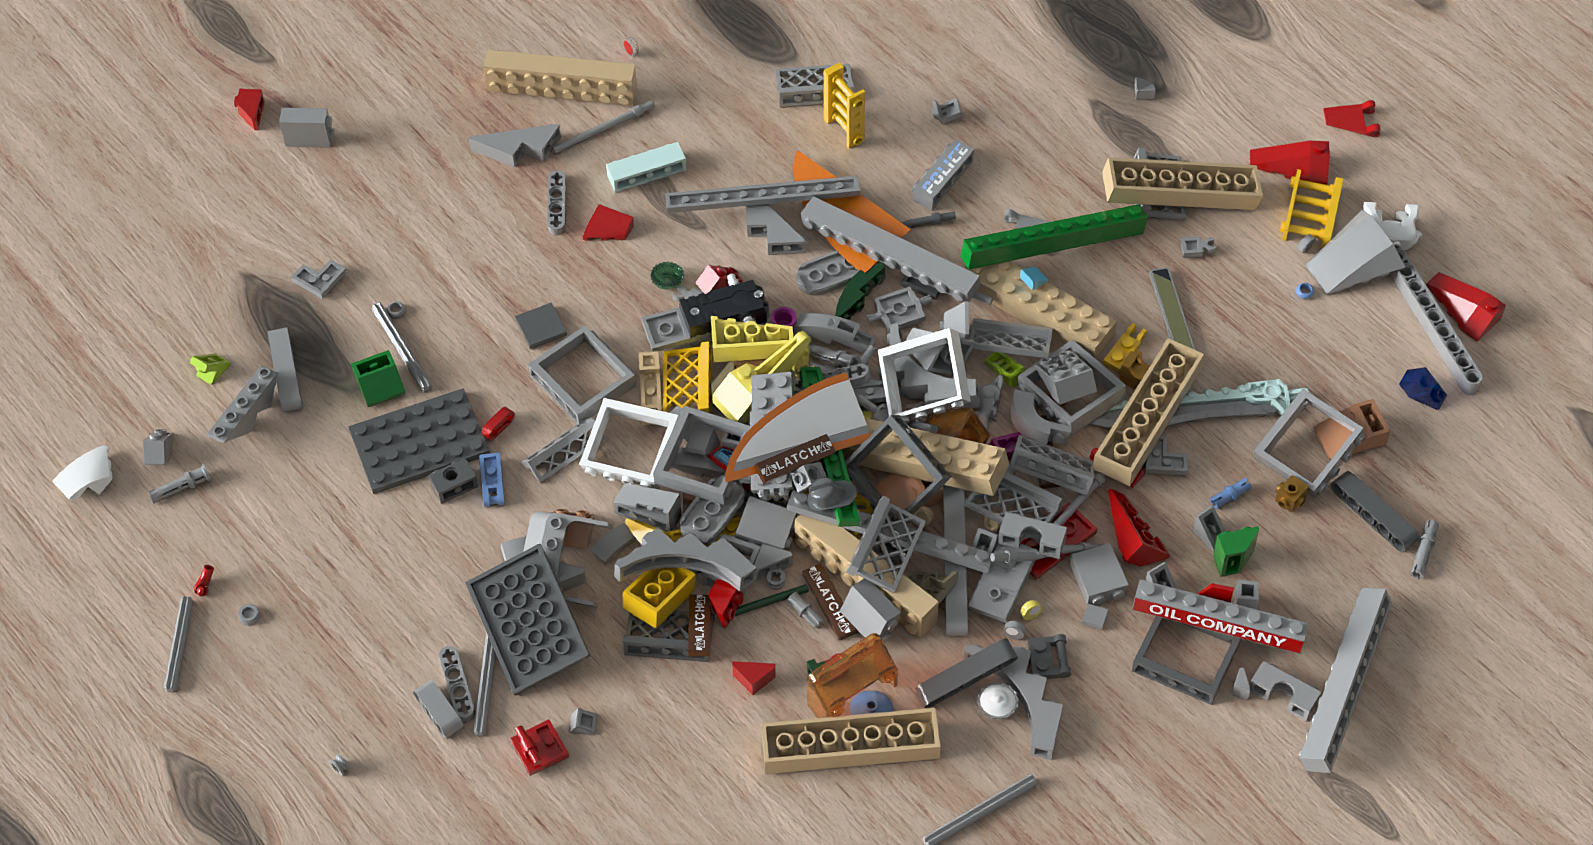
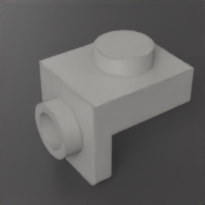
(948, 111)

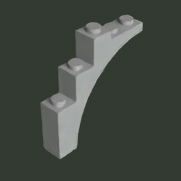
(922, 383)
(688, 552)
(1030, 689)

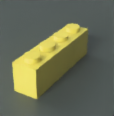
(747, 340)

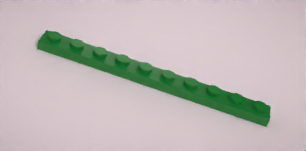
(834, 465)

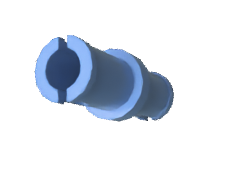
(1230, 493)

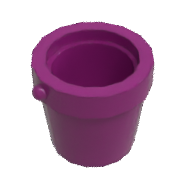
(784, 316)

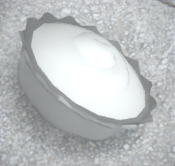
(998, 700)

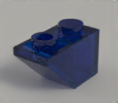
(1423, 387)

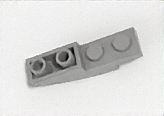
(835, 328)

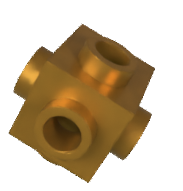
(1291, 494)

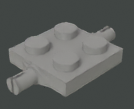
(899, 308)

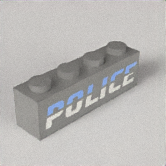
(943, 174)

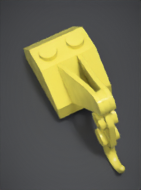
(734, 393)

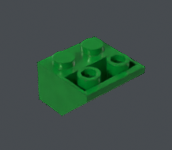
(378, 378)
(1234, 550)

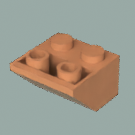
(577, 533)

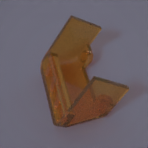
(849, 674)

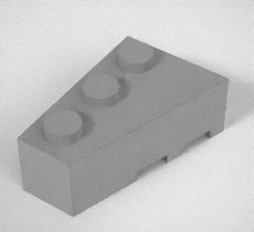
(649, 505)

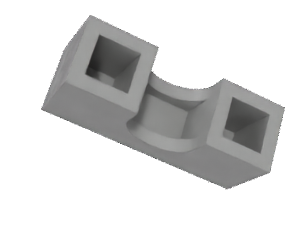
(1017, 528)
(1272, 679)

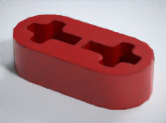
(498, 423)

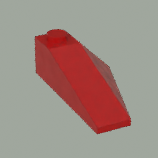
(1285, 159)
(1470, 307)
(1132, 533)

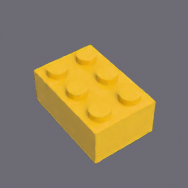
(658, 593)

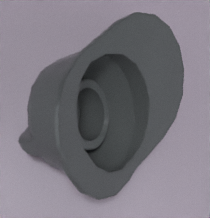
(830, 494)

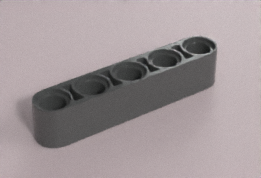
(1375, 511)
(966, 673)

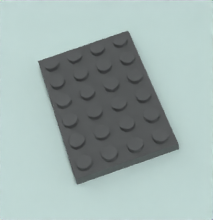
(418, 440)
(528, 619)

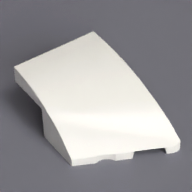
(87, 471)

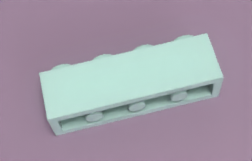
(646, 167)

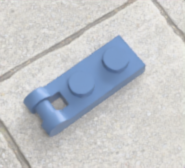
(491, 479)

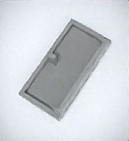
(1002, 585)

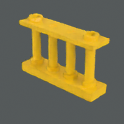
(836, 103)
(1327, 219)

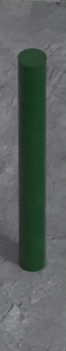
(770, 600)

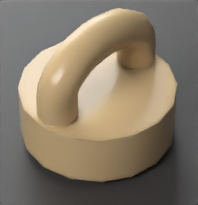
(926, 514)
(992, 525)

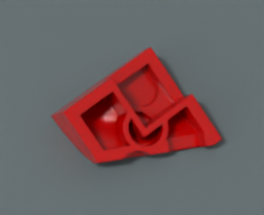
(608, 225)

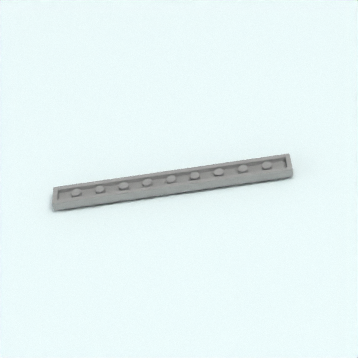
(762, 194)
(926, 543)

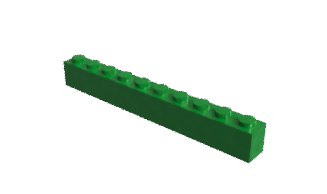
(1053, 236)

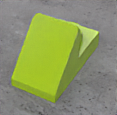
(209, 366)

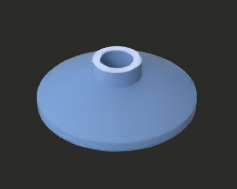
(861, 702)

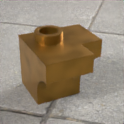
(1133, 369)

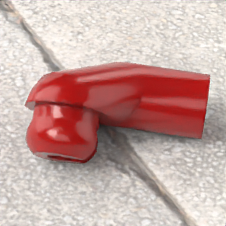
(202, 584)

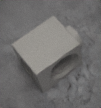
(807, 475)

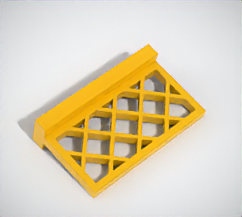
(704, 377)

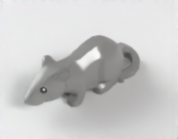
(989, 401)

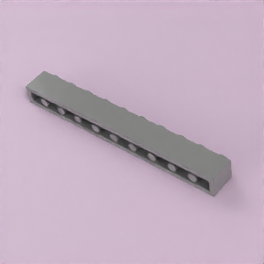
(890, 250)
(1345, 680)

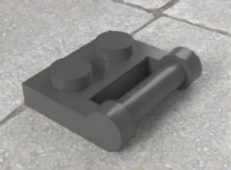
(1041, 656)

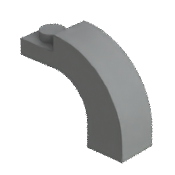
(1031, 424)

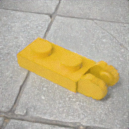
(1123, 347)

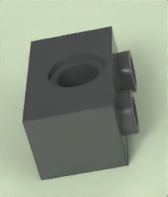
(447, 489)

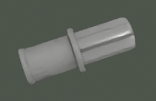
(805, 610)

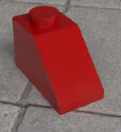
(250, 106)

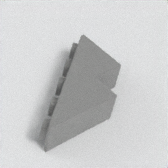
(512, 145)
(780, 235)
(242, 412)

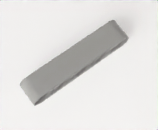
(285, 366)

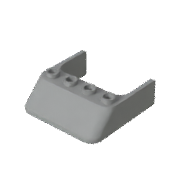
(550, 532)

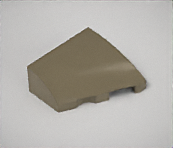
(934, 584)

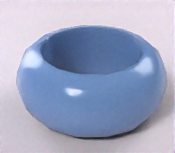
(1306, 286)

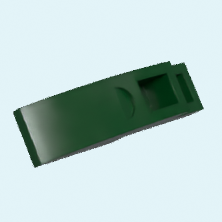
(853, 296)

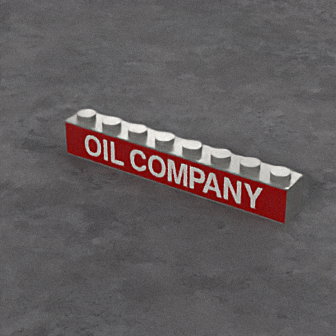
(1220, 616)

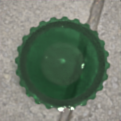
(667, 275)

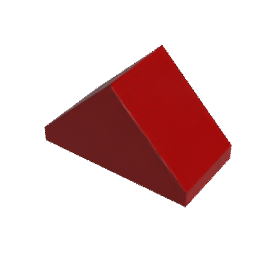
(754, 675)

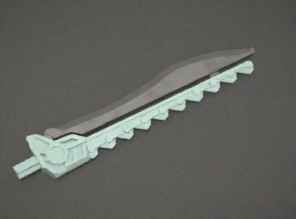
(1247, 400)

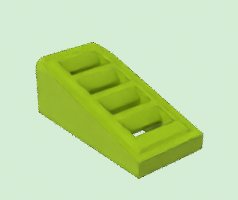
(1010, 377)

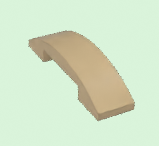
(650, 381)

